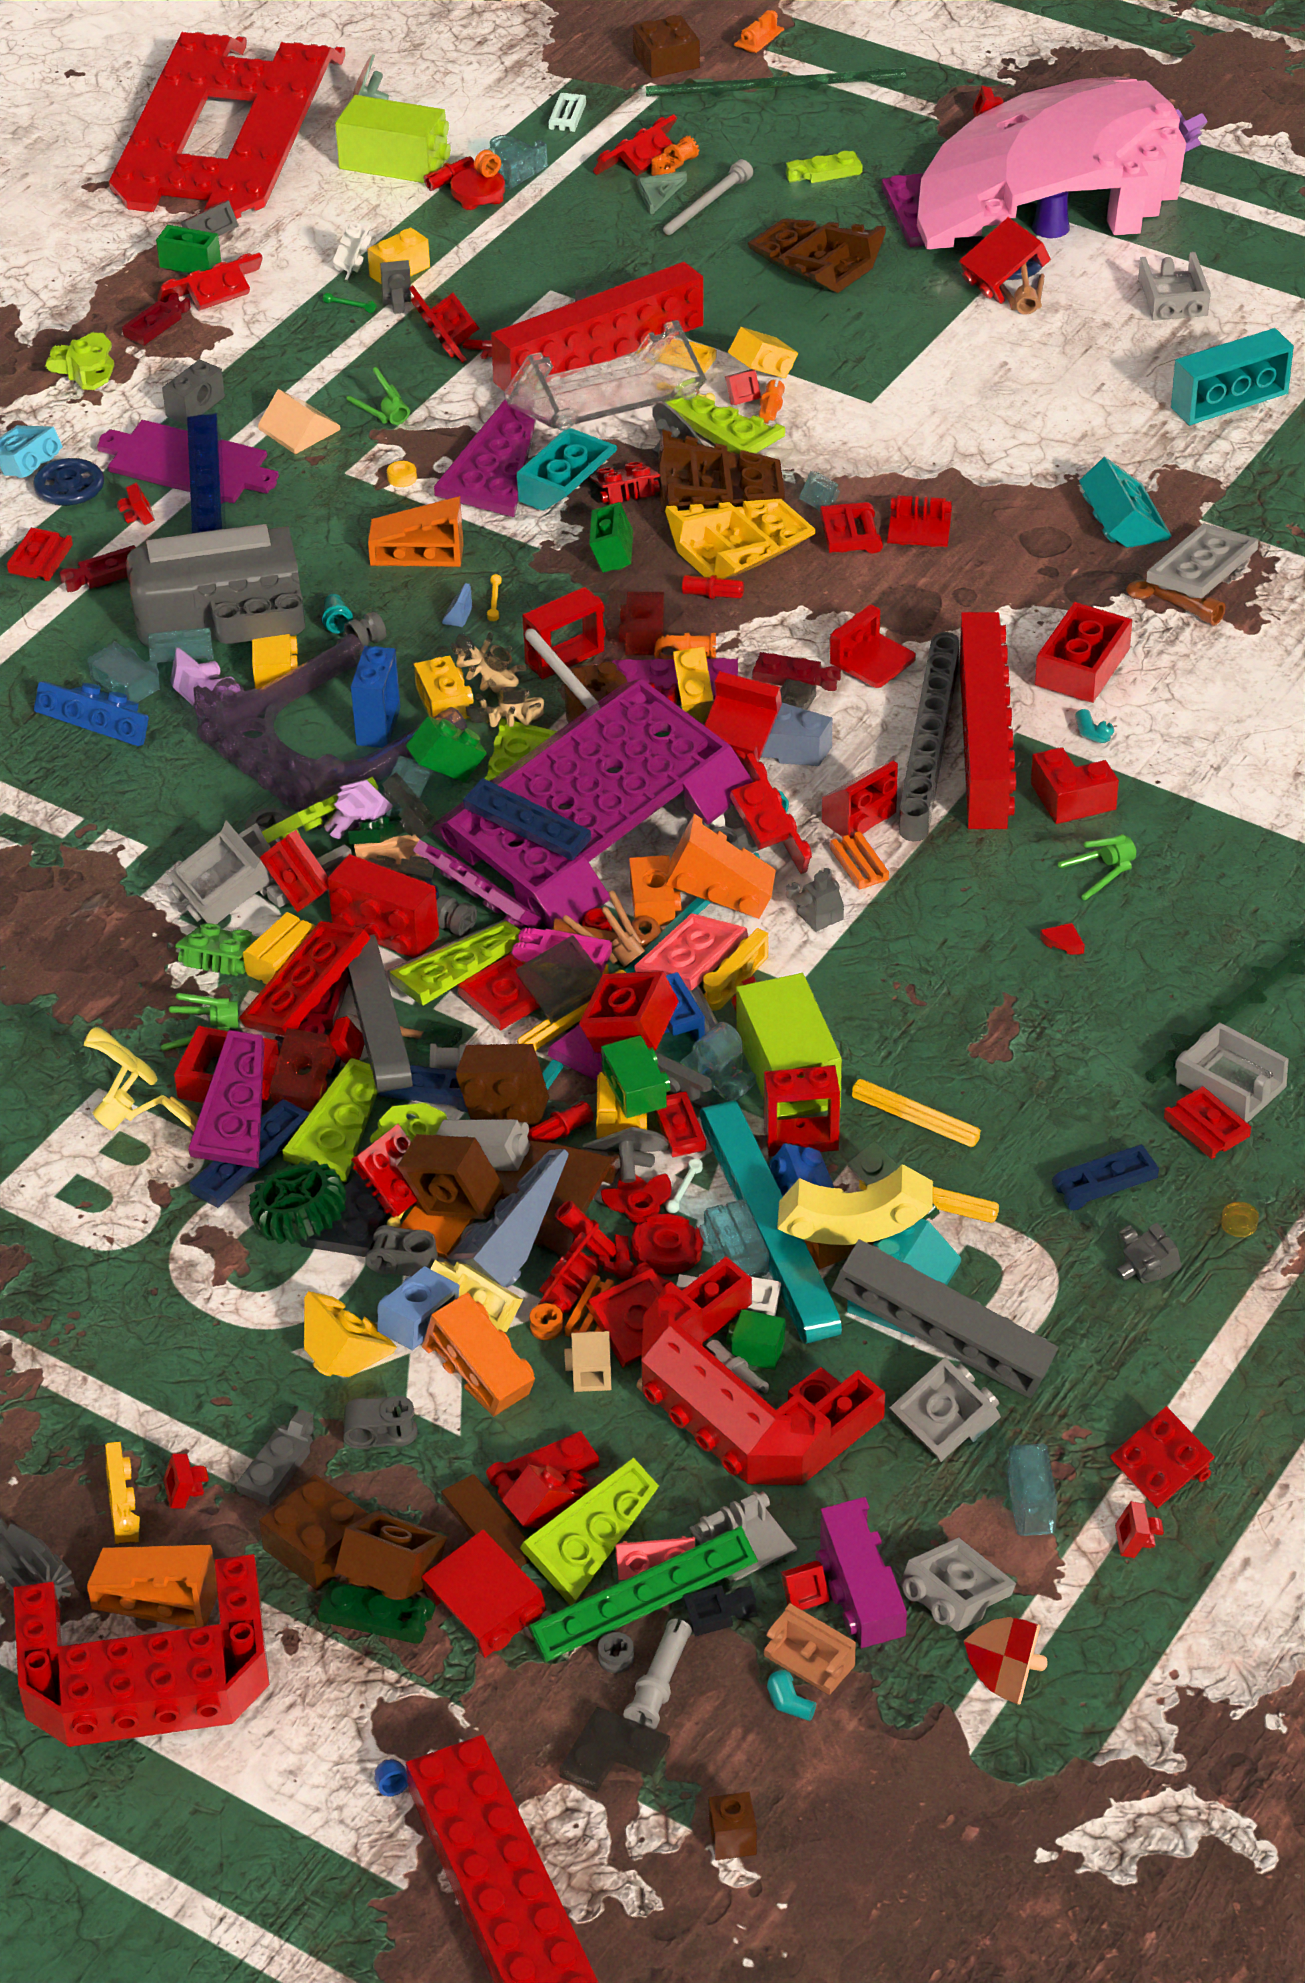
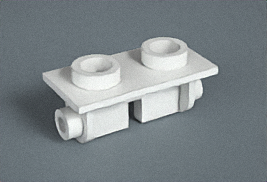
(349, 257)

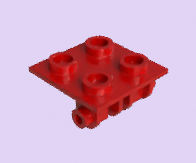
(615, 480)
(919, 524)
(380, 1165)
(570, 1275)
(1163, 1457)

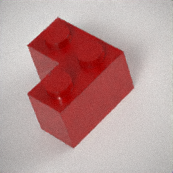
(1071, 790)

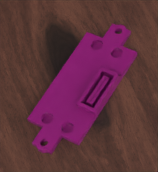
(162, 457)

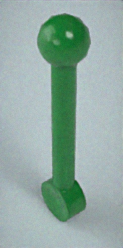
(370, 306)

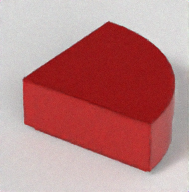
(1064, 938)

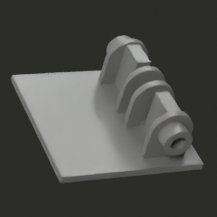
(761, 1529)

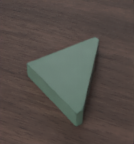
(659, 188)

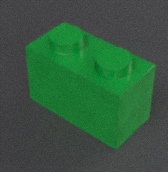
(187, 249)
(611, 537)
(446, 748)
(635, 1076)

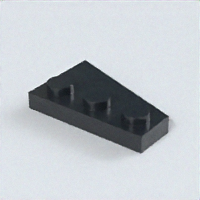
(357, 1225)

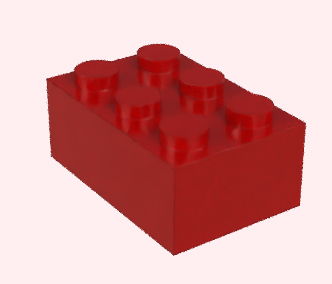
(1083, 652)
(384, 904)

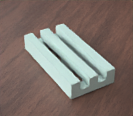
(565, 121)

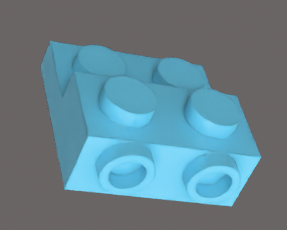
(26, 448)

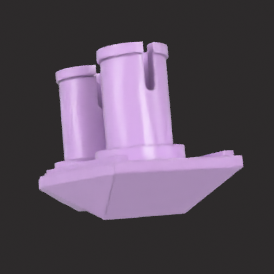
(189, 674)
(355, 804)

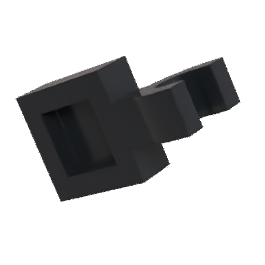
(713, 1610)

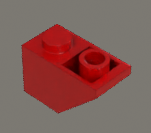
(544, 1494)

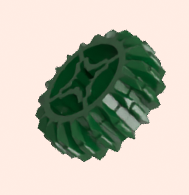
(297, 1202)

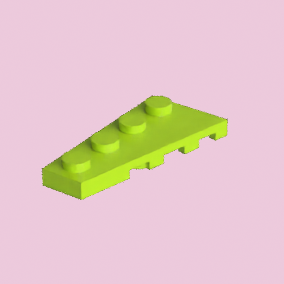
(726, 426)
(514, 744)
(307, 818)
(451, 965)
(336, 1122)
(585, 1534)

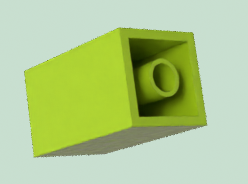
(392, 138)
(783, 1032)

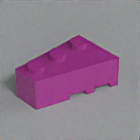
(859, 1576)

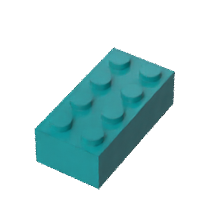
(1231, 376)

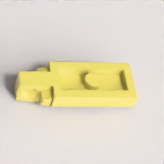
(497, 1300)

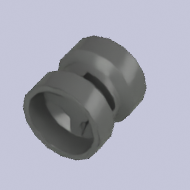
(368, 629)
(455, 916)

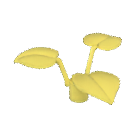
(118, 1103)

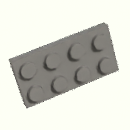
(1202, 560)

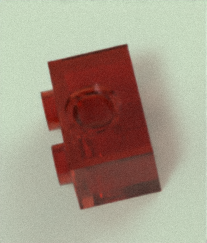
(643, 622)
(298, 1051)

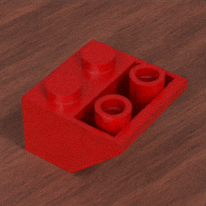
(862, 801)

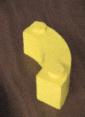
(869, 1215)

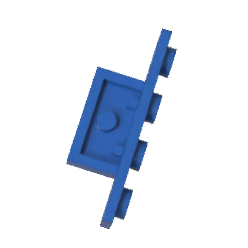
(93, 710)

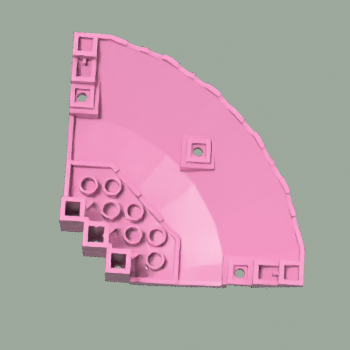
(1055, 142)

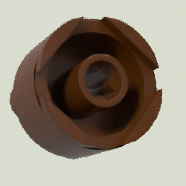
(598, 680)

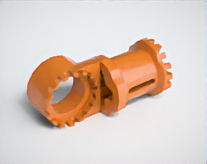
(674, 156)
(686, 642)

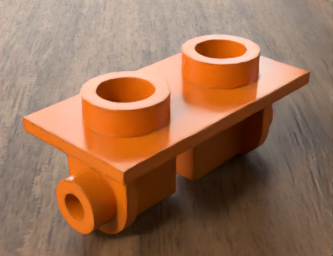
(760, 33)

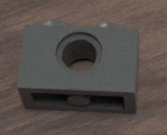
(193, 391)

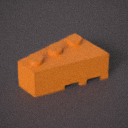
(419, 536)
(719, 871)
(479, 1354)
(156, 1583)

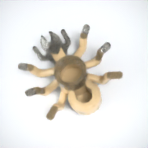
(491, 665)
(512, 704)

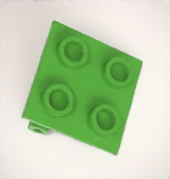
(215, 947)

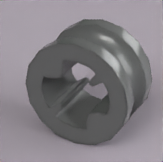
(605, 1649)

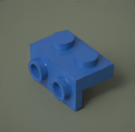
(798, 1162)

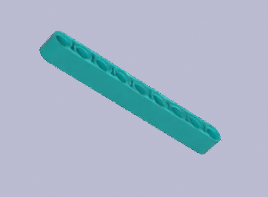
(789, 1257)

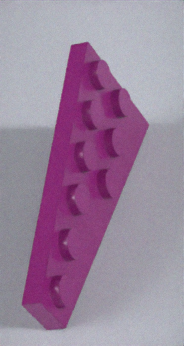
(489, 464)

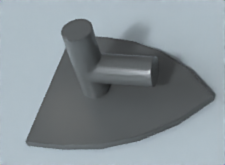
(668, 419)
(632, 1148)

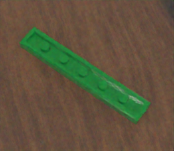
(642, 1594)

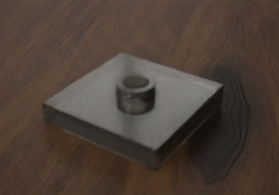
(560, 978)

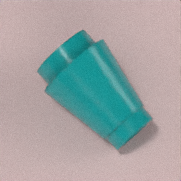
(335, 614)

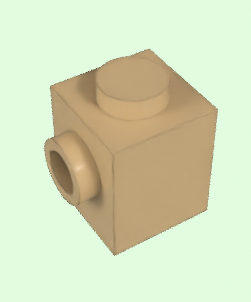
(589, 1361)

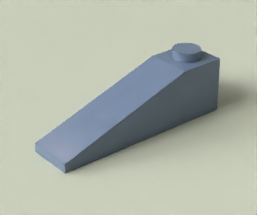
(506, 1240)

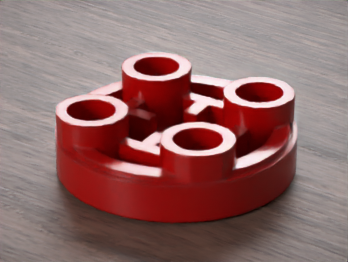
(475, 189)

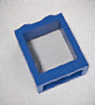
(375, 696)

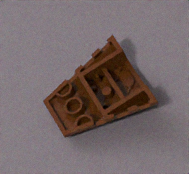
(820, 254)
(712, 475)
(578, 1182)

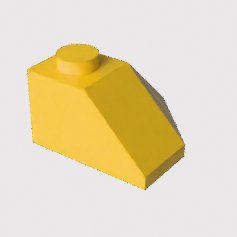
(339, 1339)

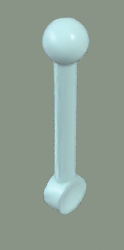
(694, 1166)

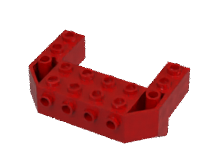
(722, 1410)
(142, 1680)

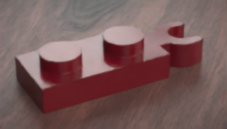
(156, 319)
(97, 570)
(776, 668)
(326, 1012)

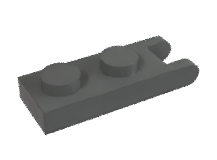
(686, 1079)

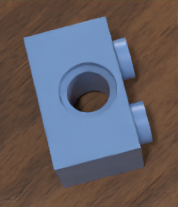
(408, 1309)

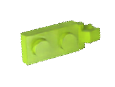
(824, 167)

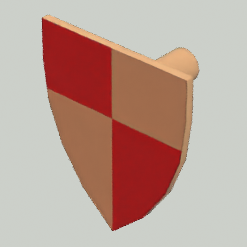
(1004, 1654)

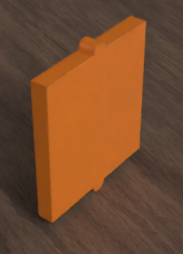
(445, 1229)

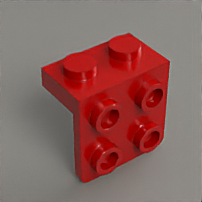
(865, 652)

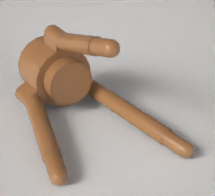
(1026, 298)
(627, 944)

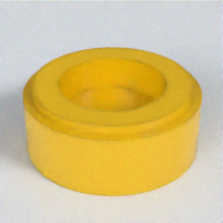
(401, 474)

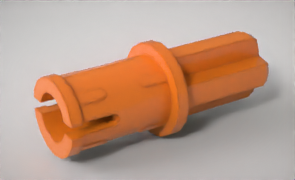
(771, 401)

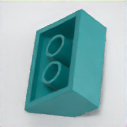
(561, 468)
(1122, 506)
(923, 1250)

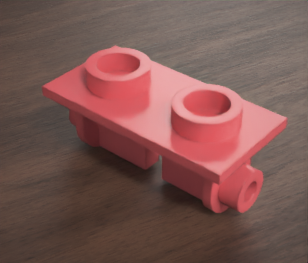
(640, 1556)

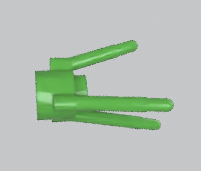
(392, 406)
(1116, 852)
(221, 1011)

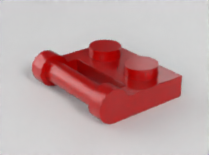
(841, 528)

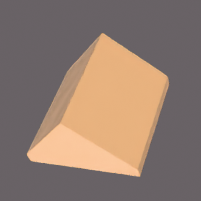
(295, 422)

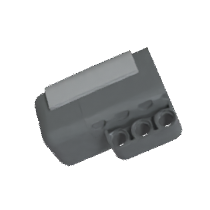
(223, 580)

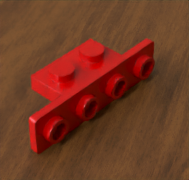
(640, 150)
(214, 285)
(450, 321)
(765, 817)

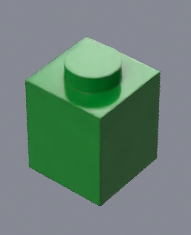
(757, 1338)

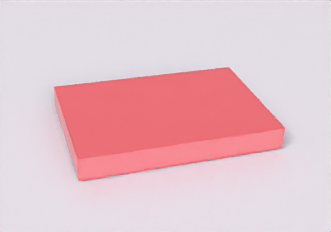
(693, 949)

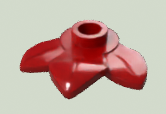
(638, 1198)

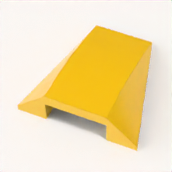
(735, 538)

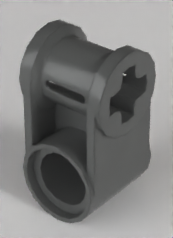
(403, 1250)
(376, 1422)

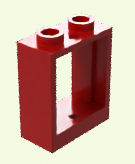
(558, 614)
(190, 1075)
(813, 1132)

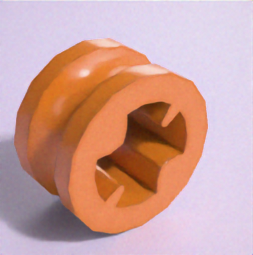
(493, 160)
(546, 1312)

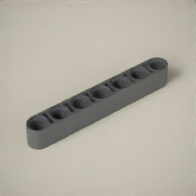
(378, 1020)

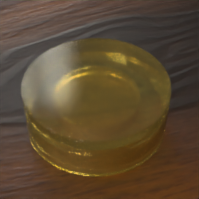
(1239, 1219)

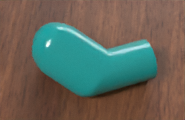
(1099, 733)
(785, 1697)

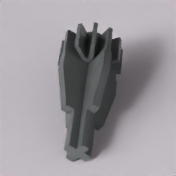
(29, 1561)

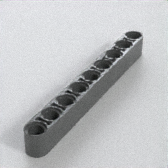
(929, 737)

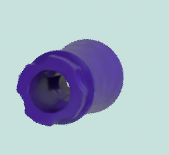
(1051, 216)

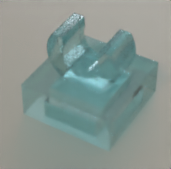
(819, 490)

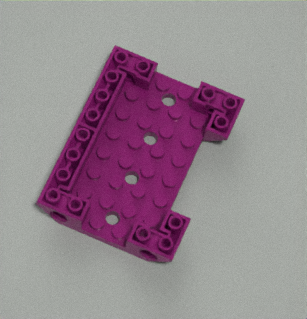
(574, 771)

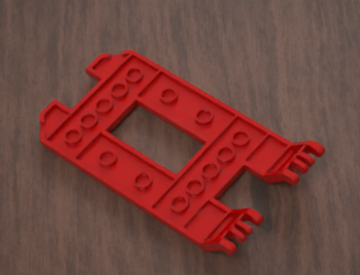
(201, 68)

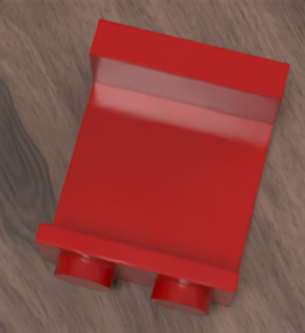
(1000, 257)
(743, 713)
(485, 1592)

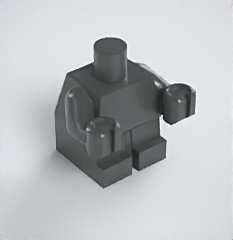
(819, 901)
(1148, 1255)

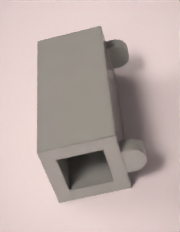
(501, 1140)

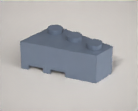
(799, 737)

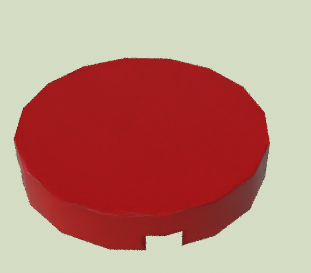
(667, 1243)

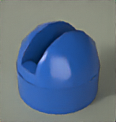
(391, 1777)

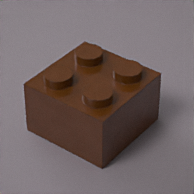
(666, 46)
(502, 1083)
(451, 1176)
(309, 1529)
(388, 1554)

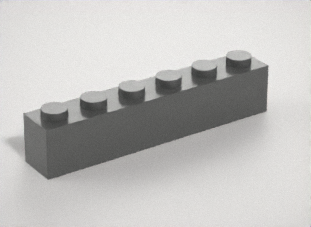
(945, 1318)

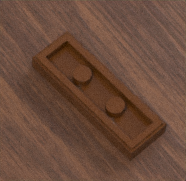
(479, 1511)

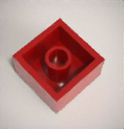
(629, 1007)

